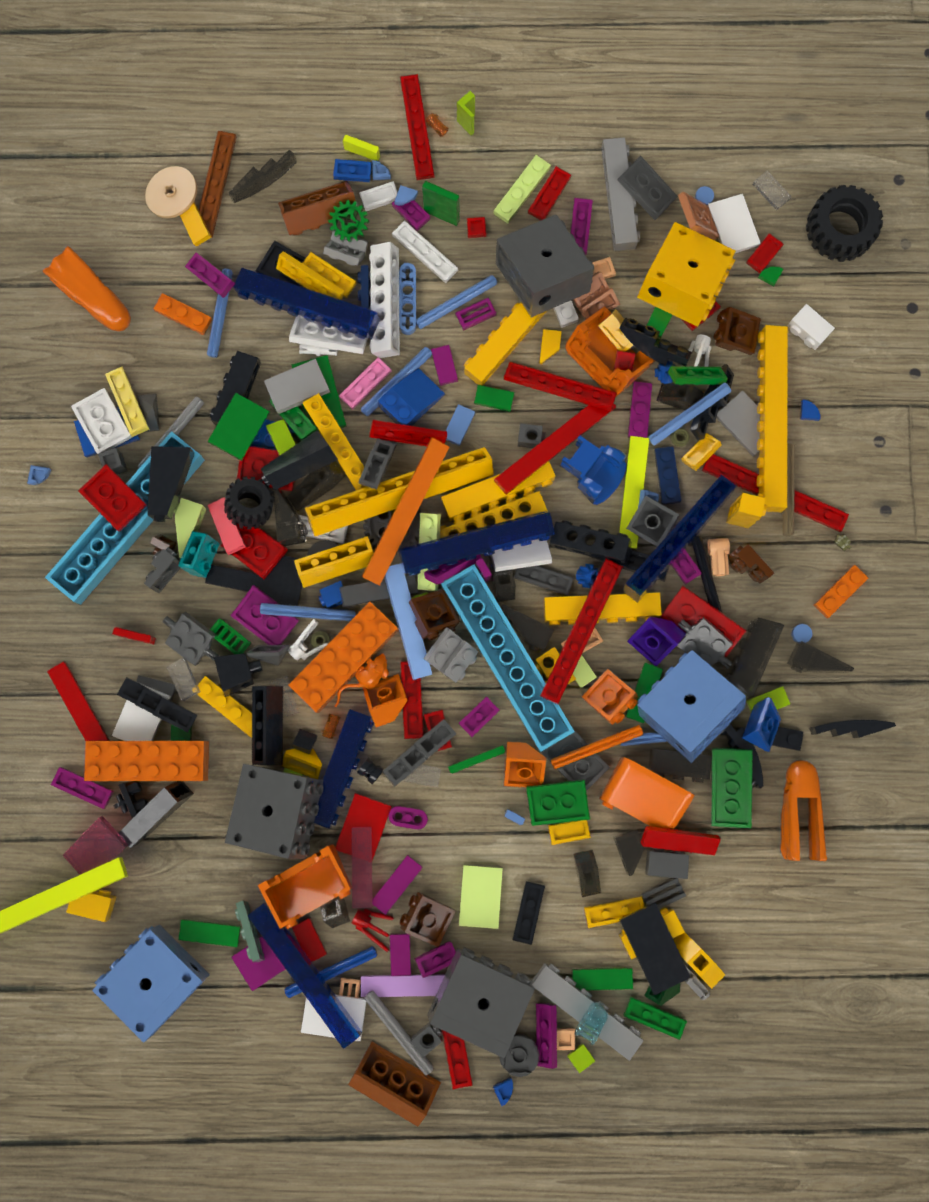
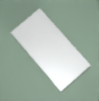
(378, 196)

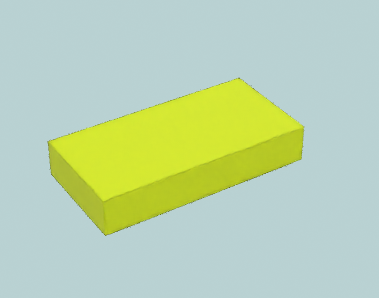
(361, 148)

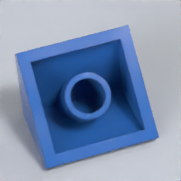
(762, 724)

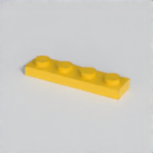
(307, 277)
(226, 706)

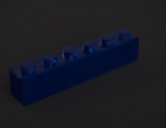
(341, 766)

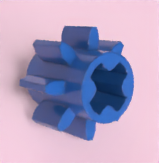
(662, 372)
(586, 575)

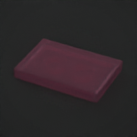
(95, 847)

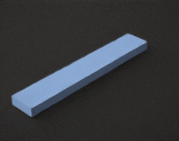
(405, 618)

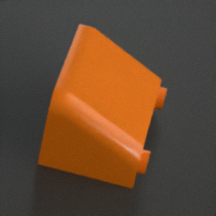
(597, 355)
(645, 795)
(306, 886)

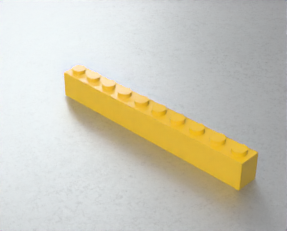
(773, 416)
(373, 502)

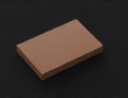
(698, 216)

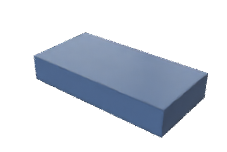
(459, 424)

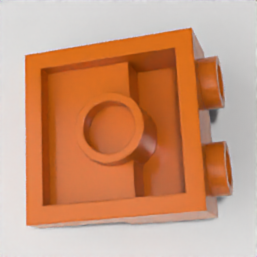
(611, 697)

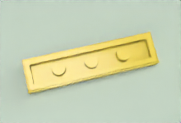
(127, 401)

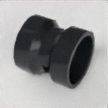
(370, 770)

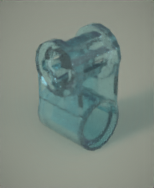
(589, 1026)

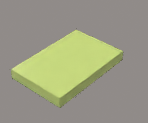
(480, 896)

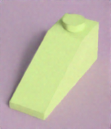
(187, 519)

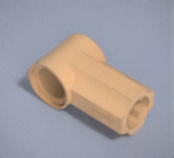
(718, 551)

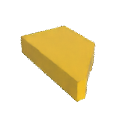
(550, 344)

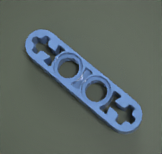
(407, 298)

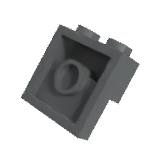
(166, 567)

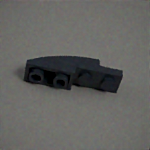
(647, 341)
(736, 741)

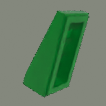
(219, 623)

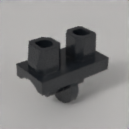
(128, 791)

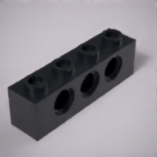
(617, 554)

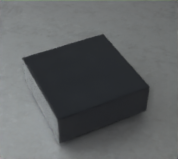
(304, 741)

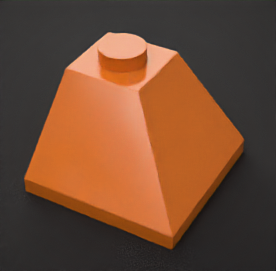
(385, 700)
(523, 765)

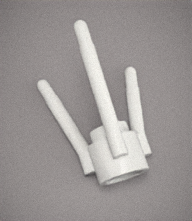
(701, 346)
(298, 649)

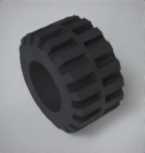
(248, 489)

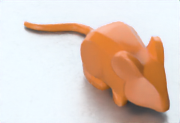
(368, 676)

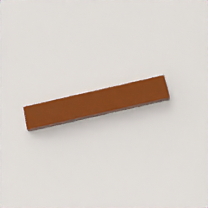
(217, 178)

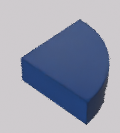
(809, 411)
(504, 1090)

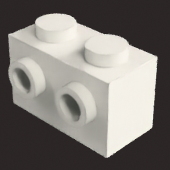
(810, 327)

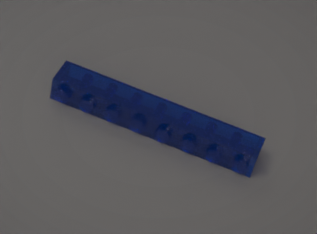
(306, 303)
(679, 538)
(476, 542)
(306, 976)

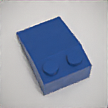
(410, 398)

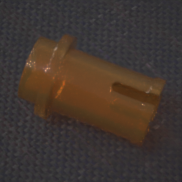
(433, 121)
(331, 726)

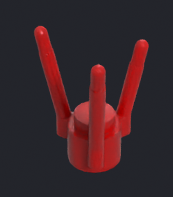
(362, 922)

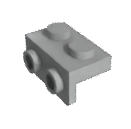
(351, 252)

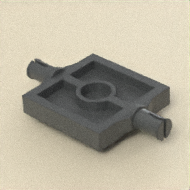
(190, 638)
(706, 642)

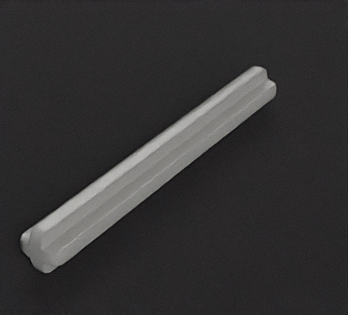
(179, 423)
(398, 1032)

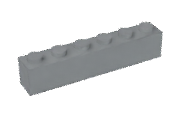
(620, 201)
(576, 1003)

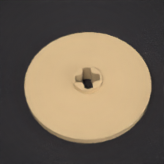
(183, 187)

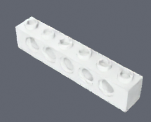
(388, 291)

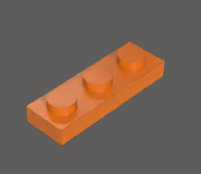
(182, 314)
(840, 591)

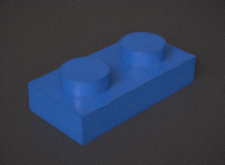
(352, 170)

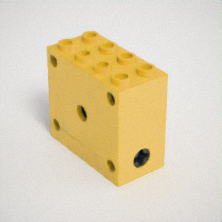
(687, 274)

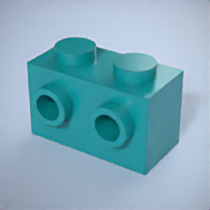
(199, 554)

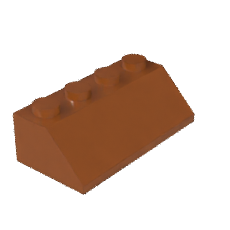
(313, 208)
(394, 1084)

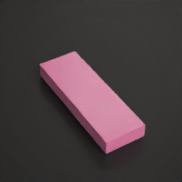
(365, 383)

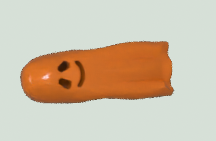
(86, 289)
(802, 782)

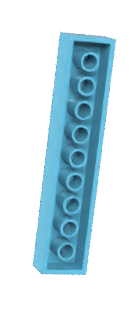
(102, 544)
(506, 657)

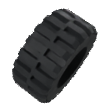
(856, 204)

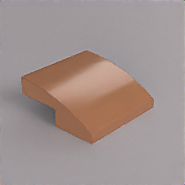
(598, 297)

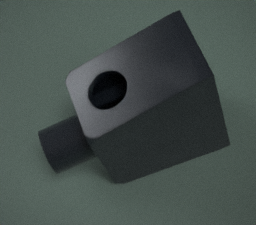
(236, 672)

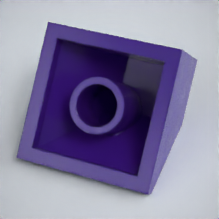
(656, 639)

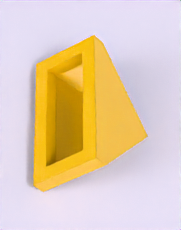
(303, 762)

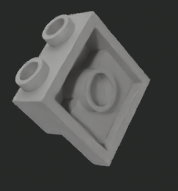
(451, 655)

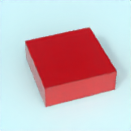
(476, 227)
(624, 360)

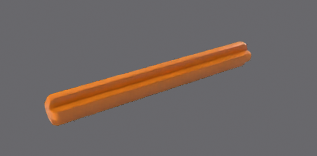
(596, 747)

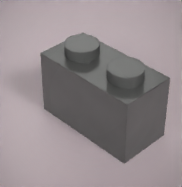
(667, 864)

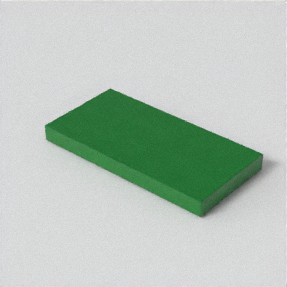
(331, 399)
(732, 787)

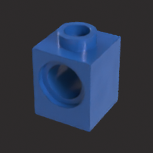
(331, 595)

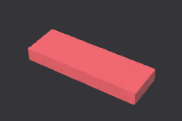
(228, 532)

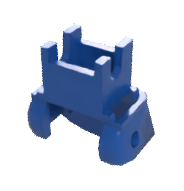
(597, 471)

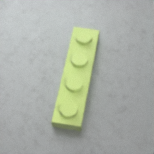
(522, 189)
(428, 531)

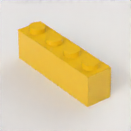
(334, 562)

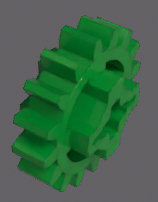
(351, 213)

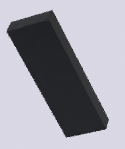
(233, 578)
(528, 912)

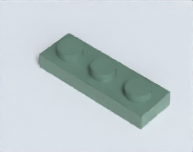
(249, 932)

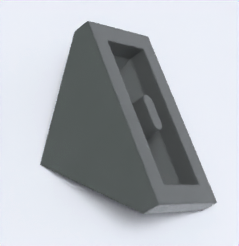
(149, 407)
(269, 653)

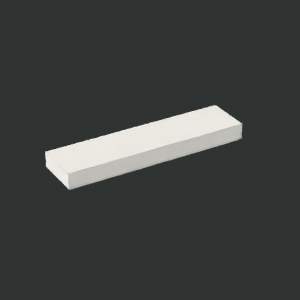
(425, 251)

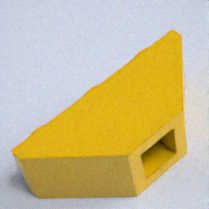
(698, 960)

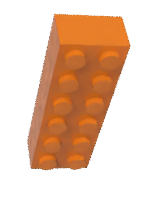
(343, 657)
(146, 761)

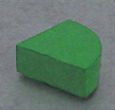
(770, 275)

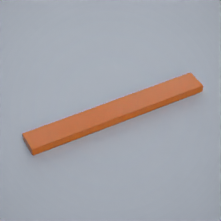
(405, 511)

